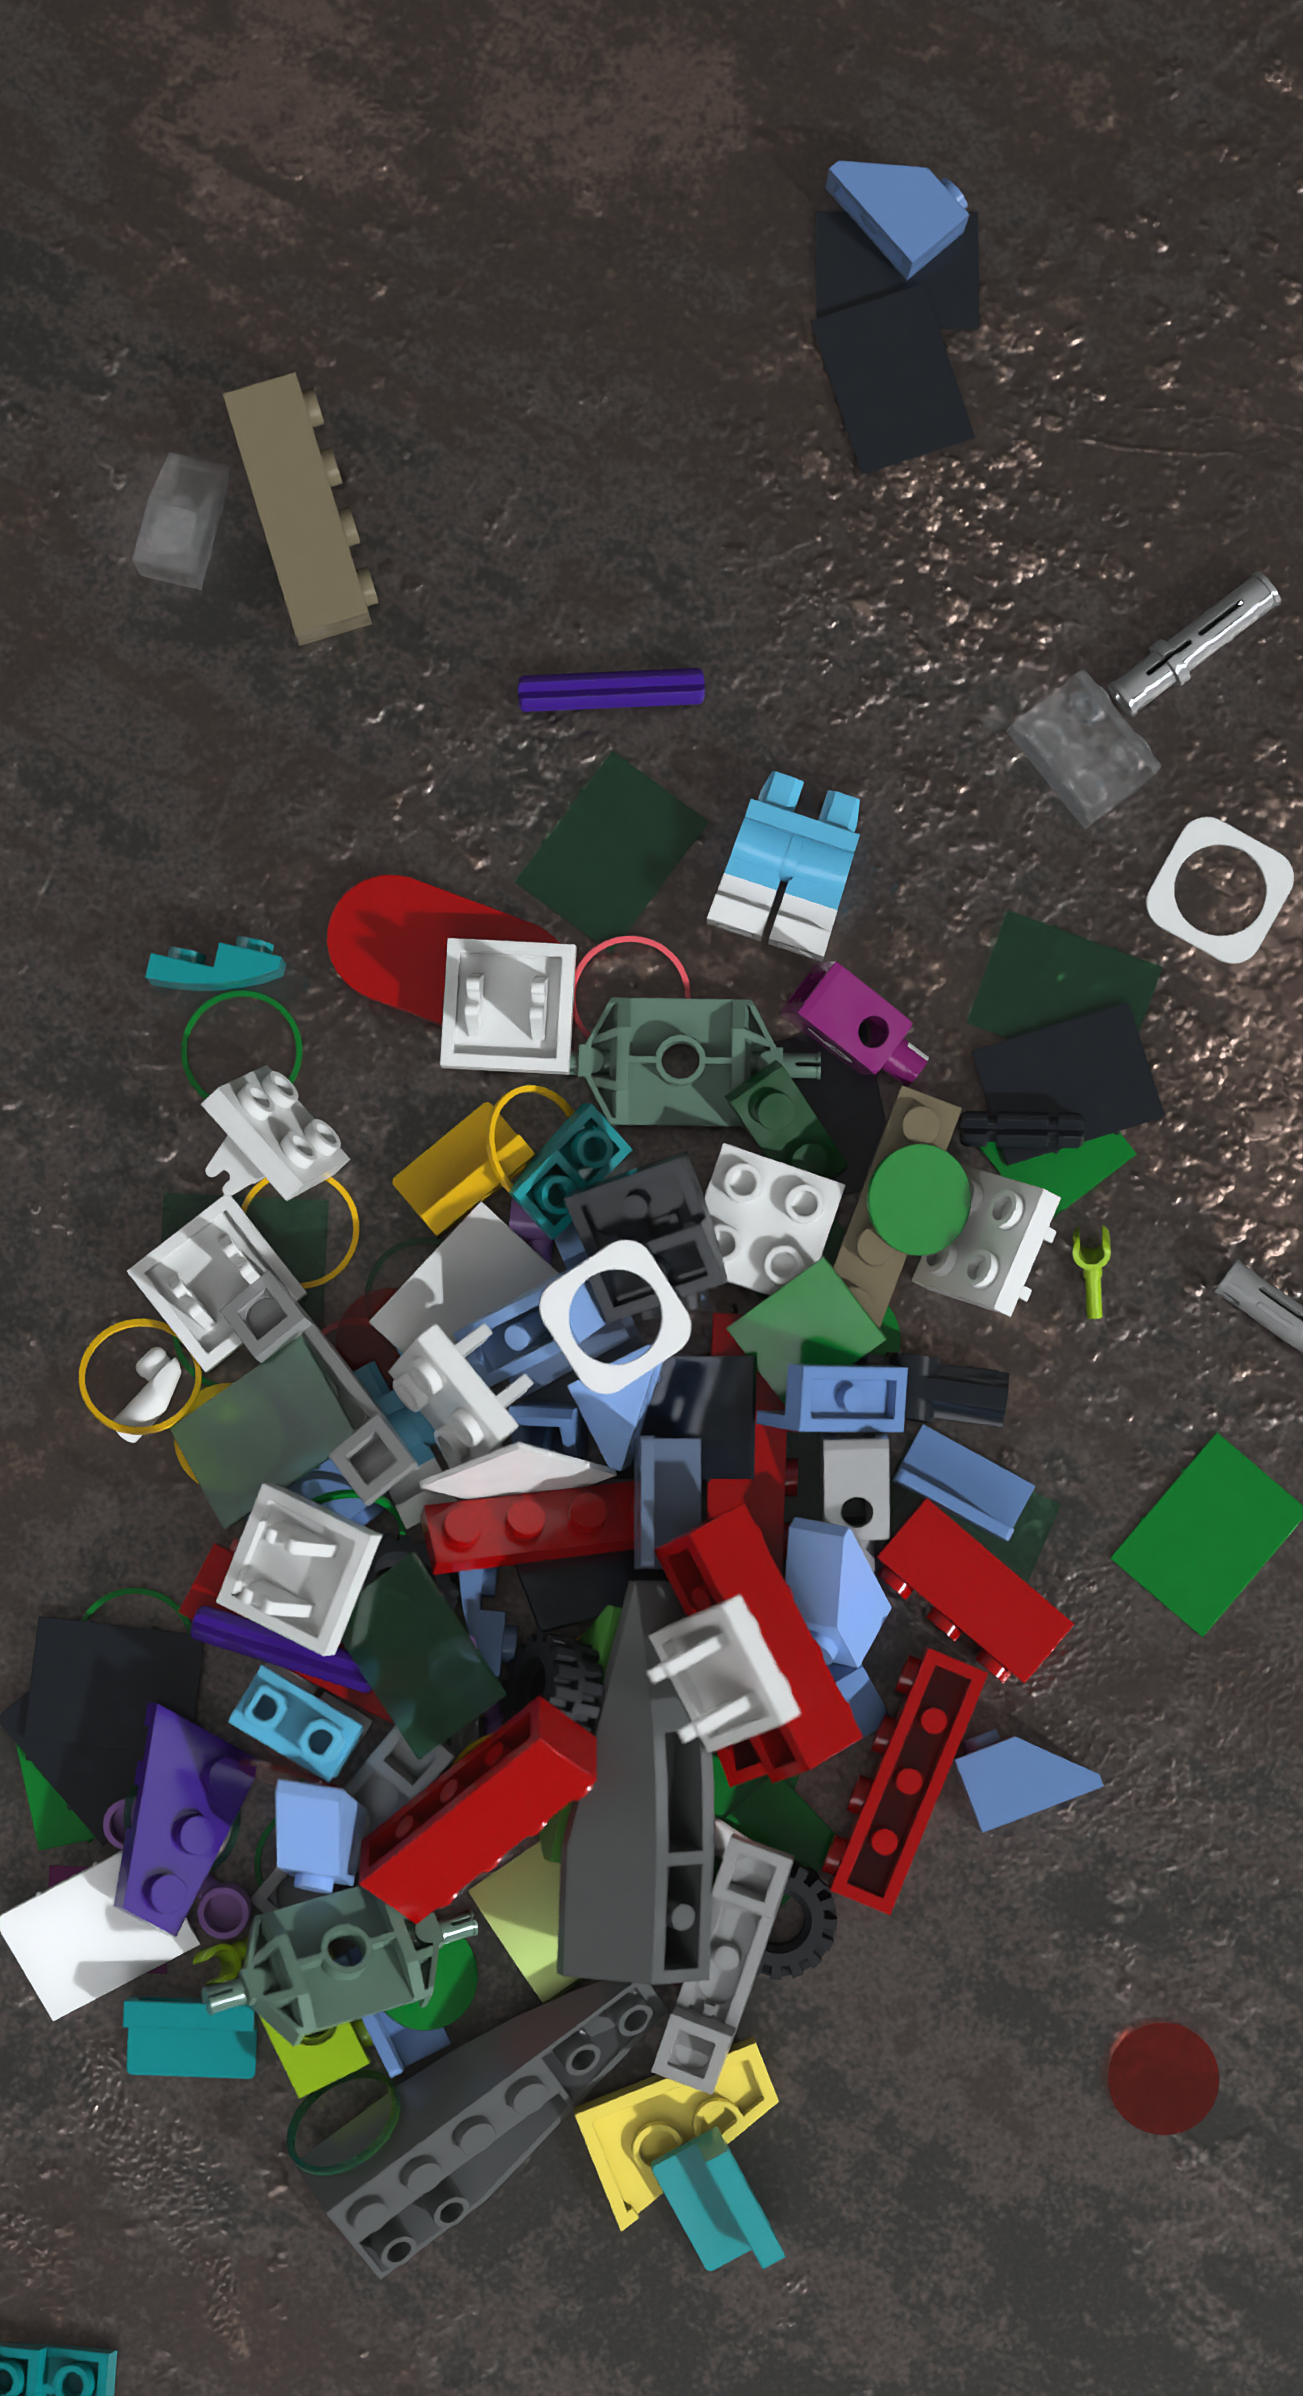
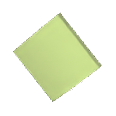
(524, 1914)

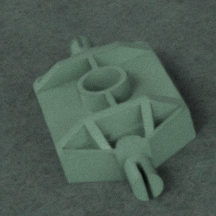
(628, 1048)
(304, 1991)

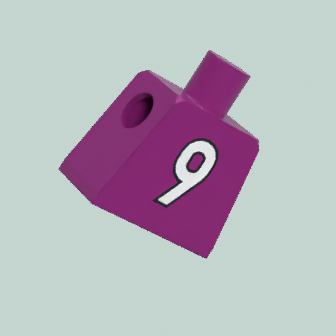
(830, 1010)

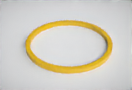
(491, 1123)
(356, 1229)
(123, 1428)

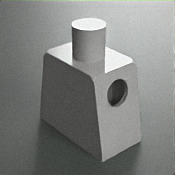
(856, 1467)

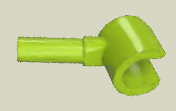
(1092, 1262)
(229, 1956)

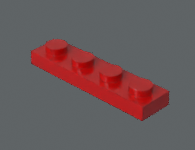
(529, 1527)

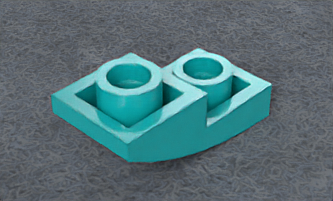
(234, 967)
(574, 1157)
(56, 2370)

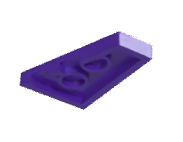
(179, 1820)

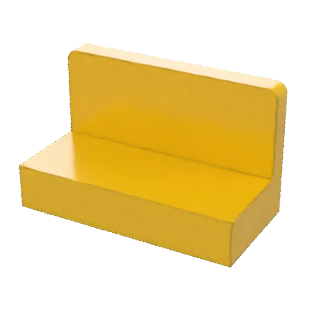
(457, 1173)

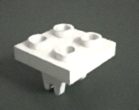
(508, 1006)
(270, 1136)
(768, 1218)
(996, 1246)
(204, 1271)
(453, 1397)
(298, 1568)
(723, 1675)

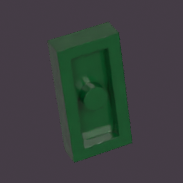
(784, 1123)

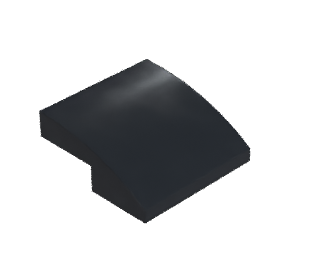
(664, 1213)

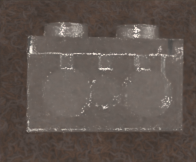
(1084, 749)

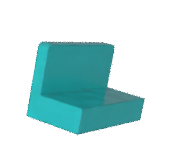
(183, 2040)
(715, 2202)

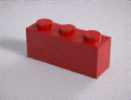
(971, 1593)

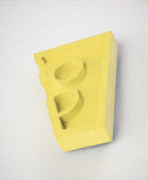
(658, 2115)

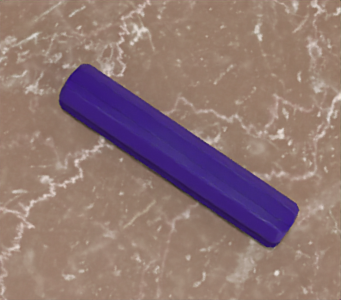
(611, 689)
(264, 1644)

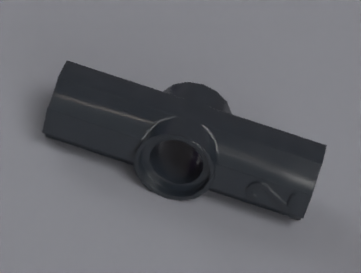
(948, 1390)

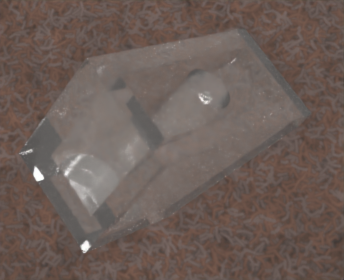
(181, 520)

